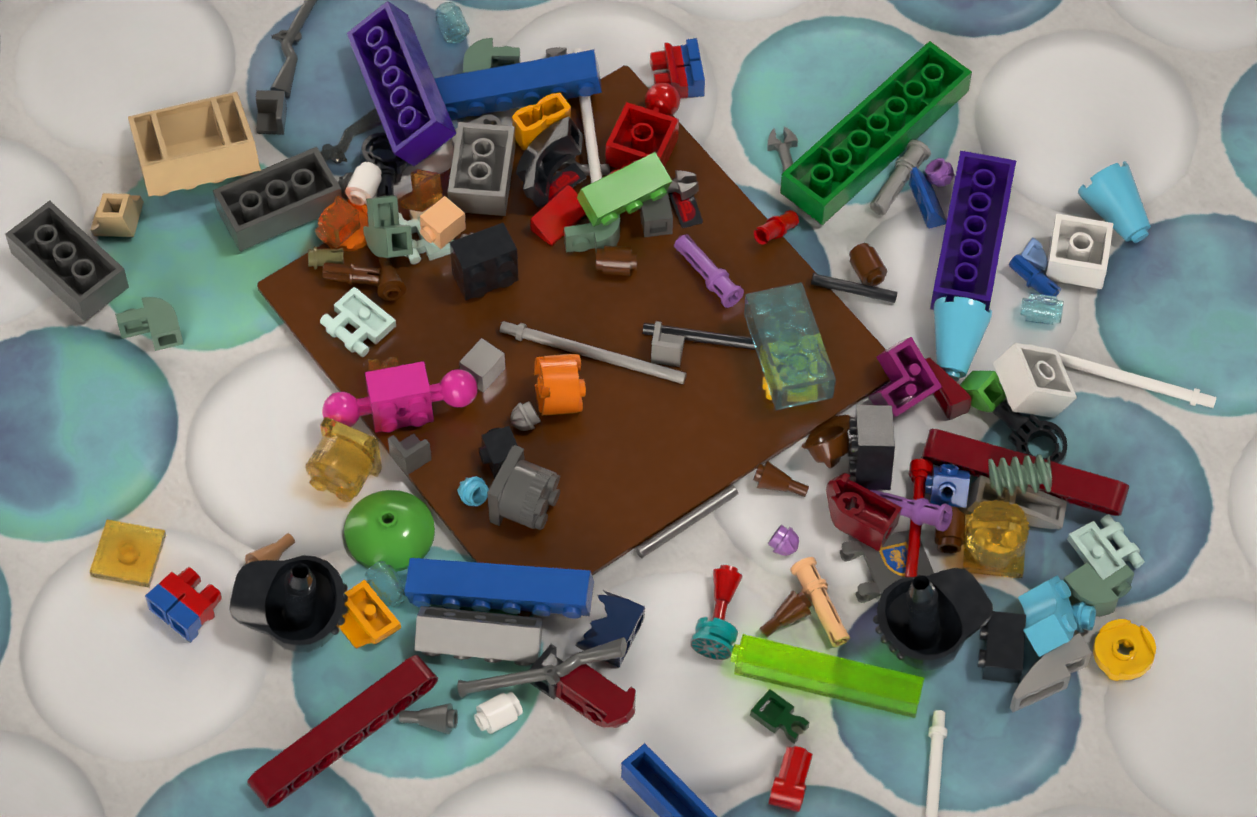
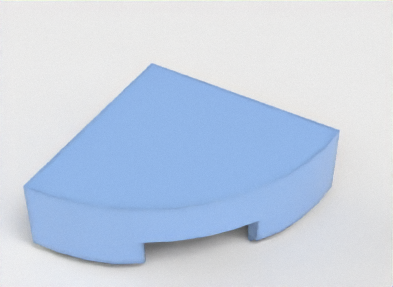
(1035, 254)

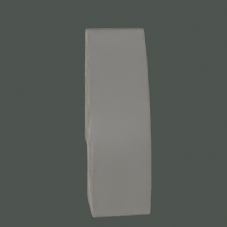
(1039, 508)
(1051, 673)

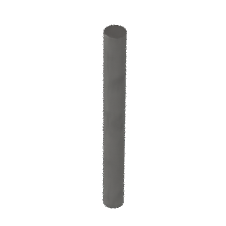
(686, 521)

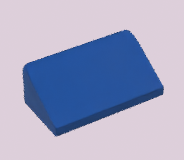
(926, 199)

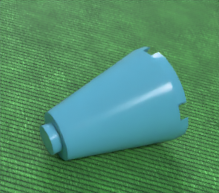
(1117, 201)
(959, 333)

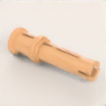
(815, 590)

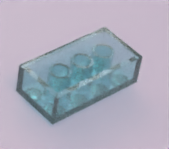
(789, 346)

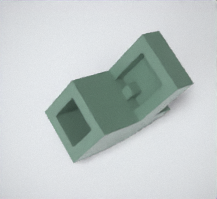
(484, 56)
(384, 233)
(585, 236)
(155, 317)
(1094, 591)

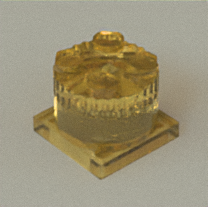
(343, 460)
(995, 539)

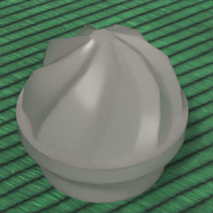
(524, 417)

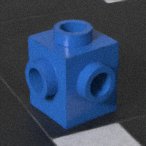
(948, 486)

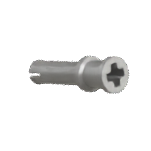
(913, 157)

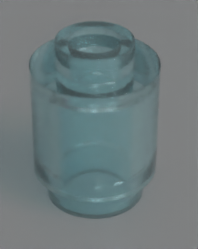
(451, 22)
(1042, 309)
(386, 584)

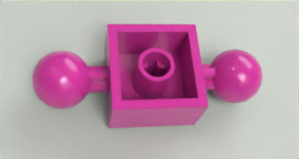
(401, 397)

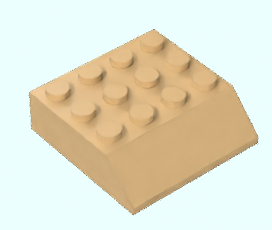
(194, 144)

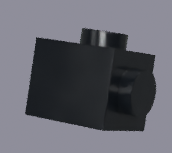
(495, 447)

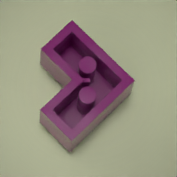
(909, 377)

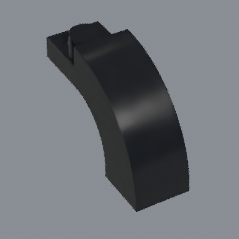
(545, 156)

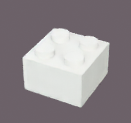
(1079, 251)
(1034, 380)

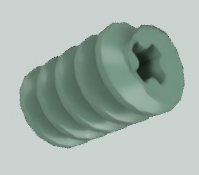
(1020, 475)

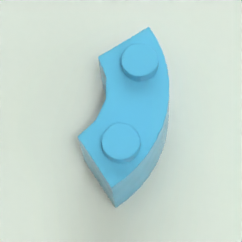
(1048, 615)

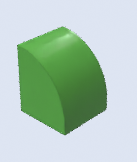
(984, 390)

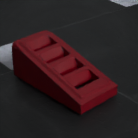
(951, 396)

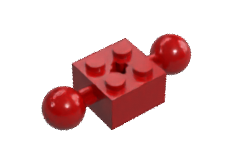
(645, 130)

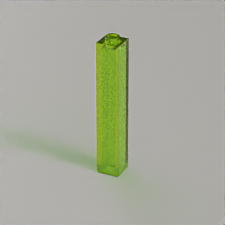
(827, 675)

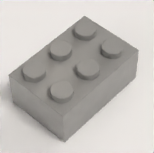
(482, 168)

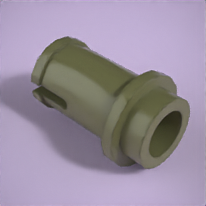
(318, 257)

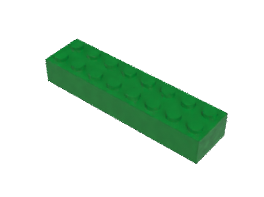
(875, 132)

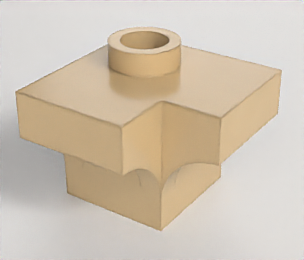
(117, 215)

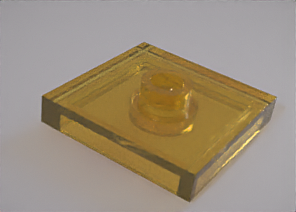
(128, 553)

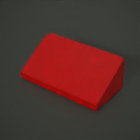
(558, 213)

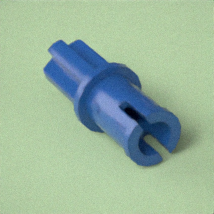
(1034, 277)

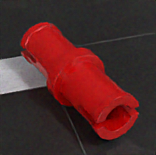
(776, 227)

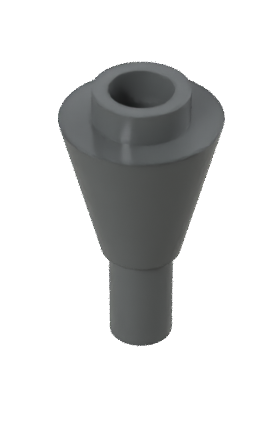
(439, 718)

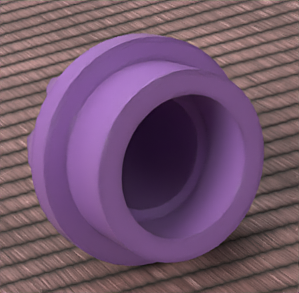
(939, 172)
(784, 541)

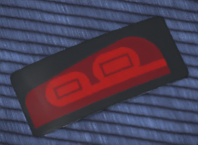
(568, 176)
(686, 210)

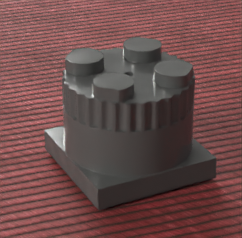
(522, 492)

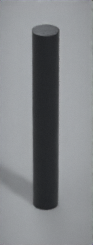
(854, 288)

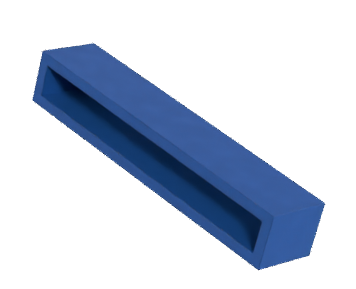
(519, 84)
(499, 587)
(661, 786)

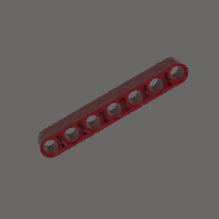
(1068, 483)
(342, 731)

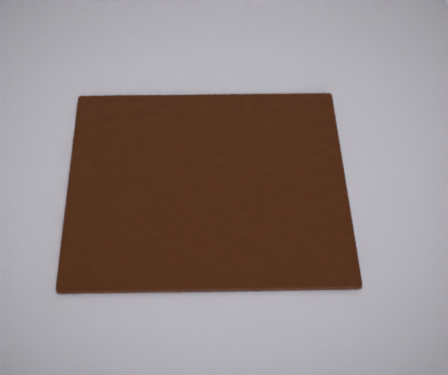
(642, 442)

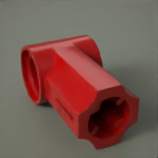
(790, 785)

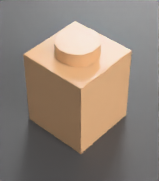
(442, 222)

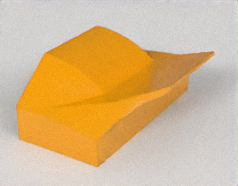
(367, 617)

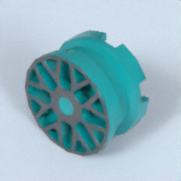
(714, 638)

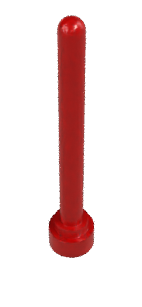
(918, 471)

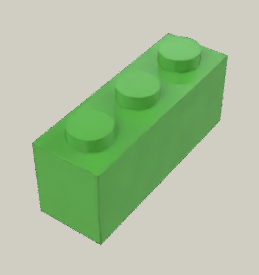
(624, 190)

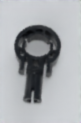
(387, 167)
(1035, 427)

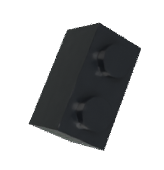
(1003, 647)

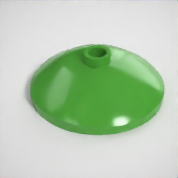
(394, 542)

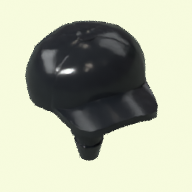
(290, 601)
(931, 616)

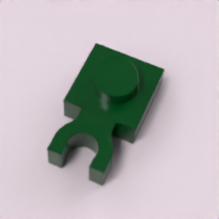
(776, 714)

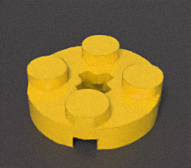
(1130, 635)

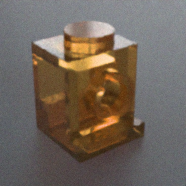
(338, 222)

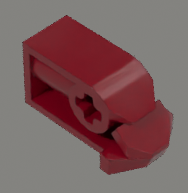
(861, 512)
(596, 697)

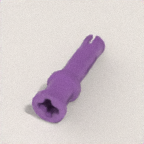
(716, 279)
(921, 511)

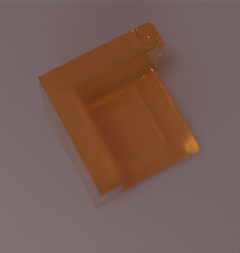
(426, 190)

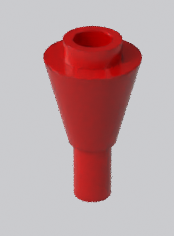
(725, 585)

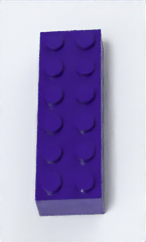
(401, 84)
(974, 228)

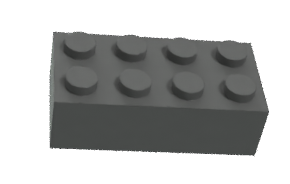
(276, 198)
(67, 260)

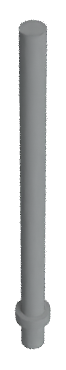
(522, 332)

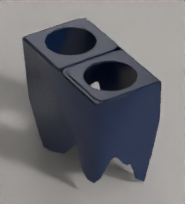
(622, 620)

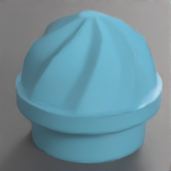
(473, 491)
(1084, 616)

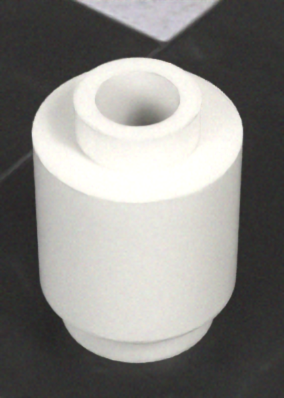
(363, 183)
(498, 712)

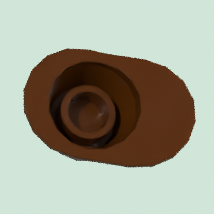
(829, 441)

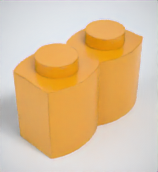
(536, 118)

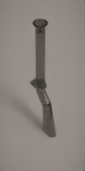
(364, 124)

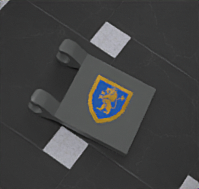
(884, 565)

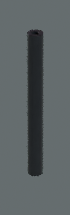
(703, 336)

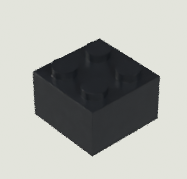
(484, 261)
(872, 446)

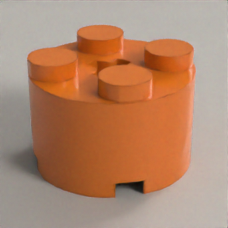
(559, 384)

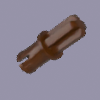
(351, 274)

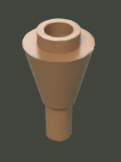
(271, 551)

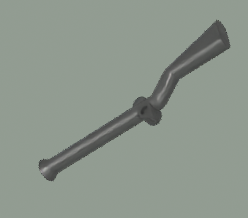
(286, 75)
(551, 673)

